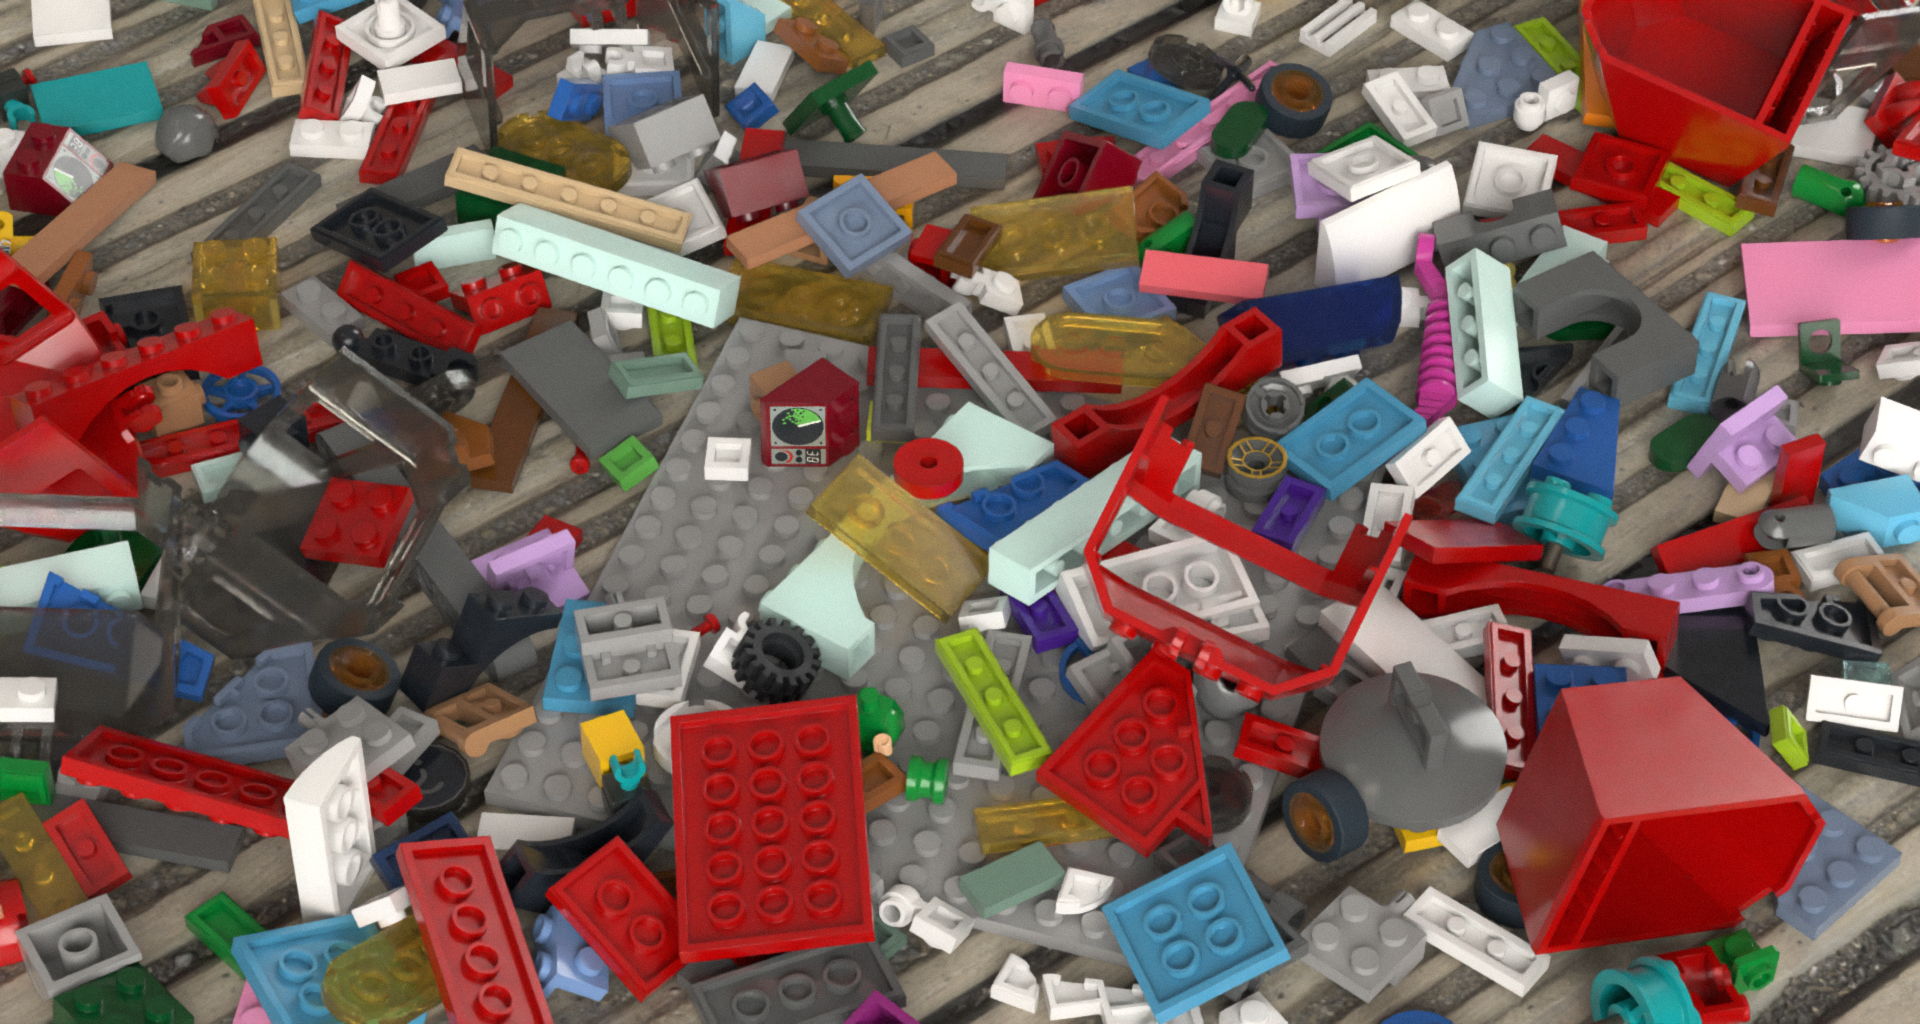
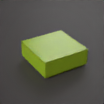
(1789, 737)

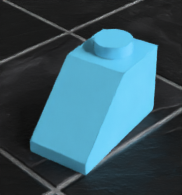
(738, 29)
(1883, 507)

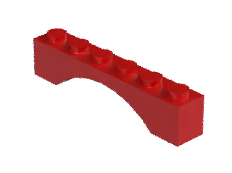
(217, 345)
(1233, 359)
(1583, 606)

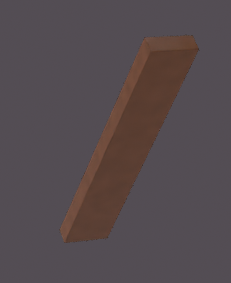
(516, 419)

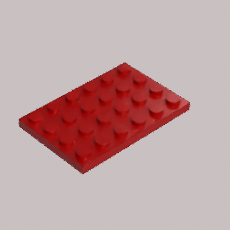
(770, 829)

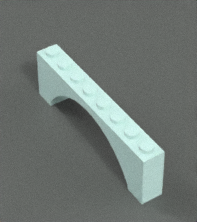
(821, 589)

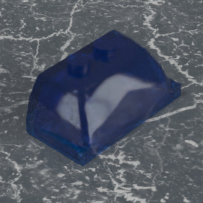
(1331, 319)

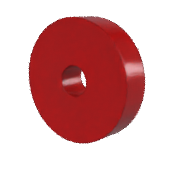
(928, 468)

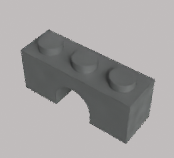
(1525, 232)

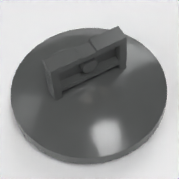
(1415, 748)

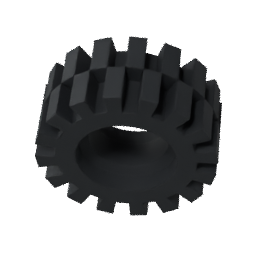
(764, 676)

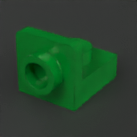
(1748, 963)

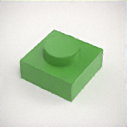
(629, 463)

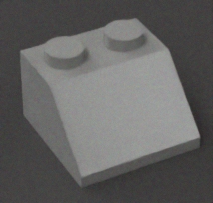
(667, 132)
(76, 947)

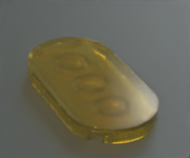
(583, 151)
(1112, 348)
(382, 978)

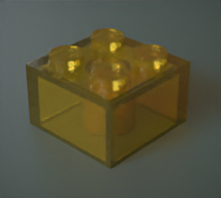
(240, 277)

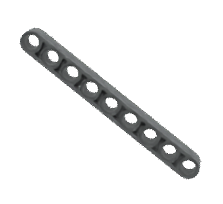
(442, 566)

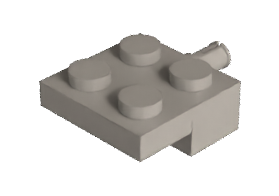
(627, 647)
(1104, 670)
(380, 736)
(1364, 942)

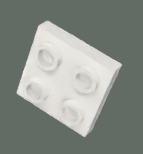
(390, 33)

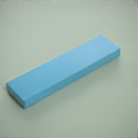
(1716, 332)
(1508, 461)

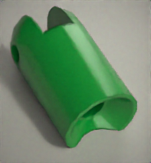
(1827, 190)
(1169, 237)

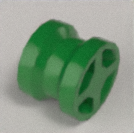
(927, 779)

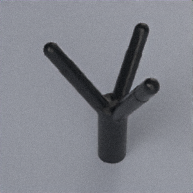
(1235, 72)

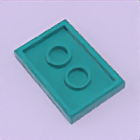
(99, 99)

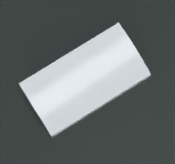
(1385, 228)
(1183, 573)
(1396, 636)
(331, 832)

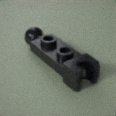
(402, 356)

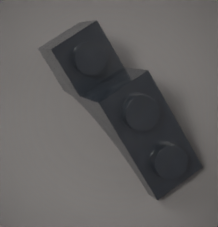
(1220, 212)
(484, 631)
(537, 865)

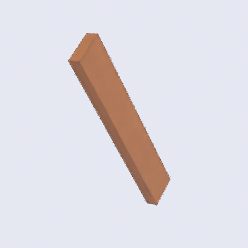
(84, 220)
(784, 234)

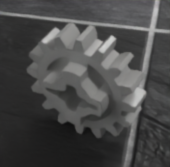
(1888, 177)

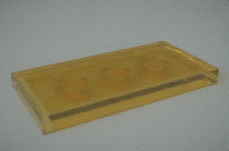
(1064, 234)
(811, 301)
(901, 538)

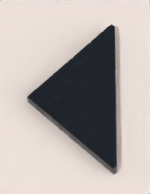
(1722, 664)

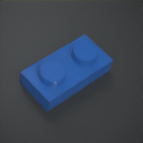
(576, 99)

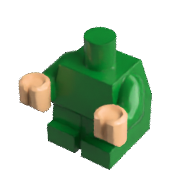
(879, 721)

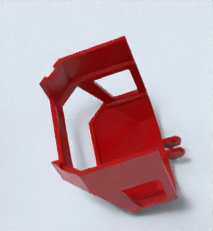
(43, 455)
(1175, 632)

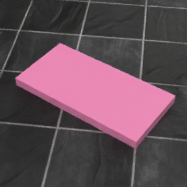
(1858, 281)

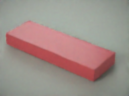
(1202, 277)

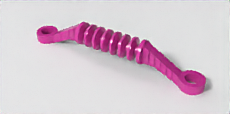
(1436, 379)

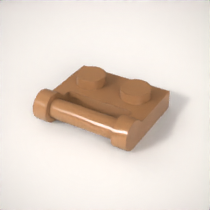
(1890, 577)
(490, 712)

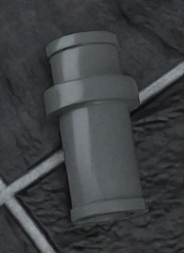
(1047, 47)

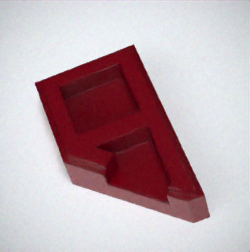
(220, 38)

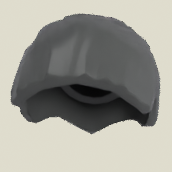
(185, 133)
(1220, 698)

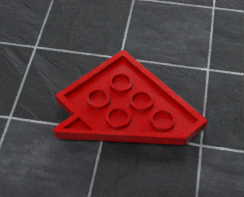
(1138, 760)

